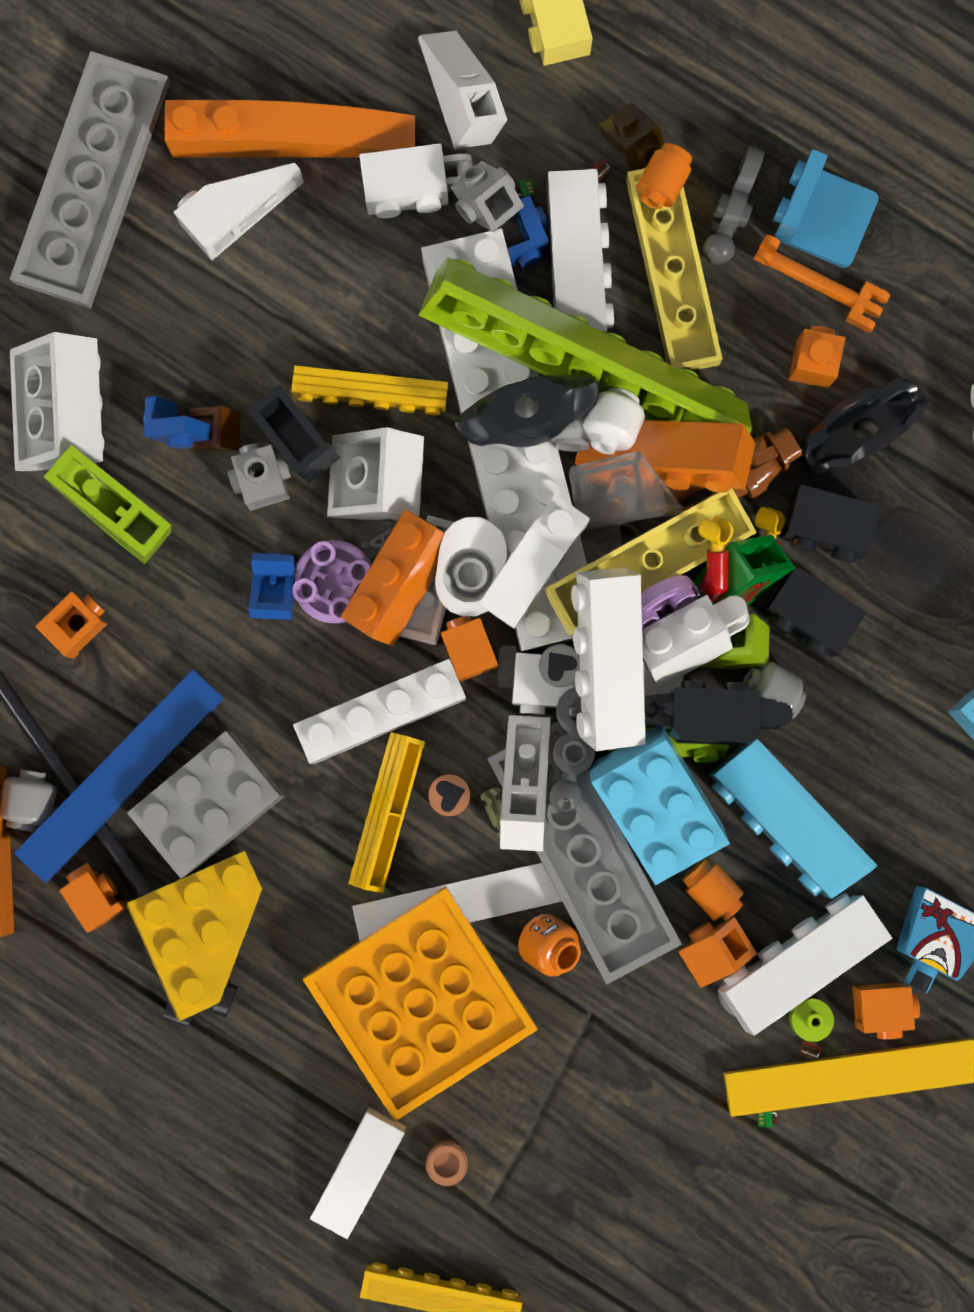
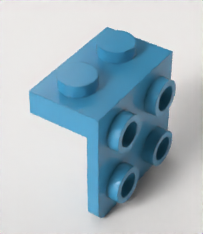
(824, 213)

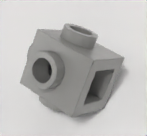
(486, 196)
(261, 490)

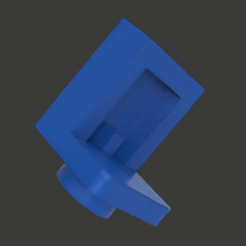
(532, 225)
(164, 425)
(272, 586)

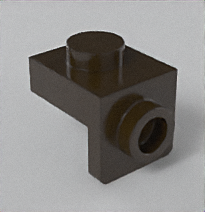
(633, 135)

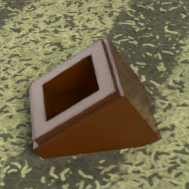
(223, 428)

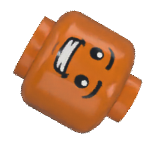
(550, 945)

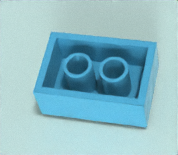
(658, 805)

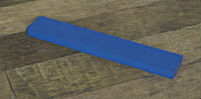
(119, 776)

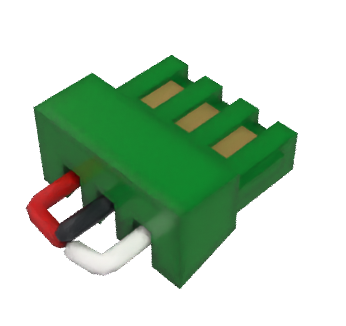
(526, 188)
(765, 1119)

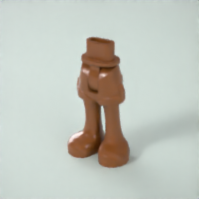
(769, 459)

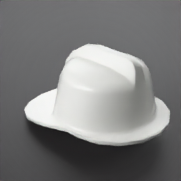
(468, 564)

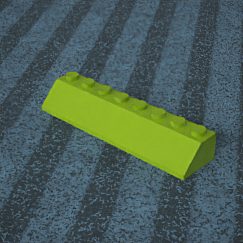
(563, 344)

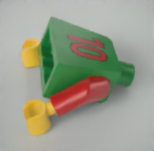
(743, 566)

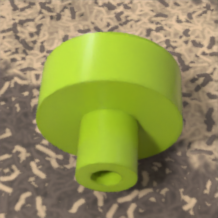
(802, 1016)

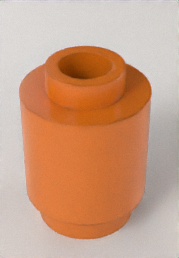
(664, 176)
(713, 890)

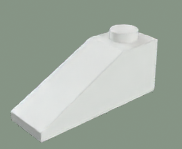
(231, 207)
(534, 560)
(525, 783)

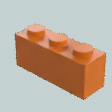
(396, 580)

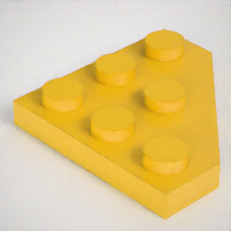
(197, 931)

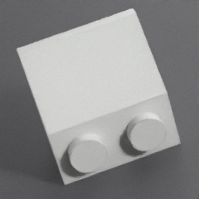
(376, 475)

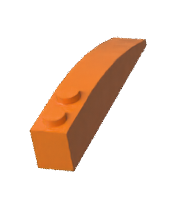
(281, 129)

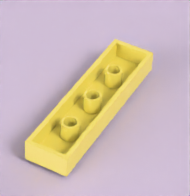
(676, 281)
(659, 552)

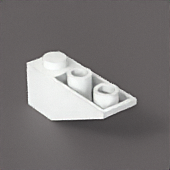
(463, 90)

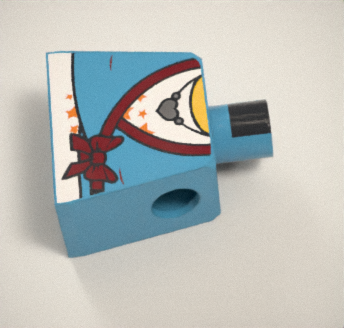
(937, 938)

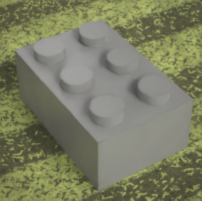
(205, 804)

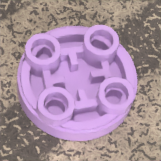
(328, 578)
(667, 598)

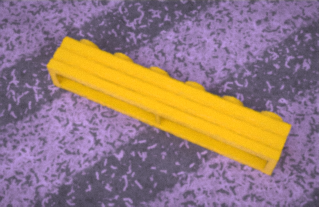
(370, 389)
(386, 812)
(433, 1294)

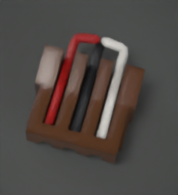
(602, 171)
(809, 1049)

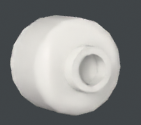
(614, 421)

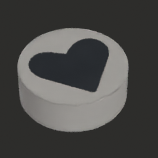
(559, 665)

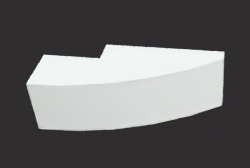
(358, 1172)

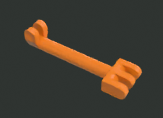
(858, 302)

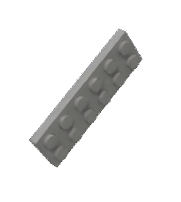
(90, 179)
(599, 878)

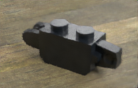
(715, 715)

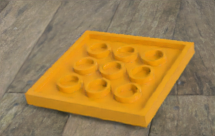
(420, 1003)

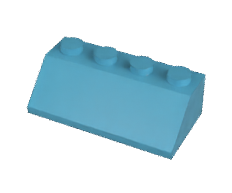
(791, 820)

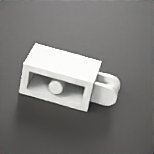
(409, 179)
(691, 637)

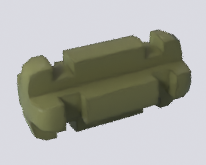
(494, 803)

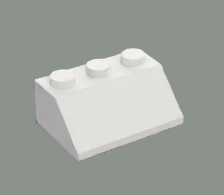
(55, 400)

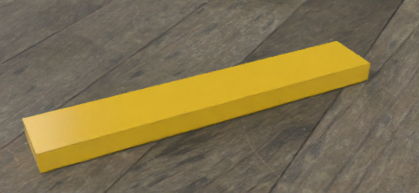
(850, 1077)

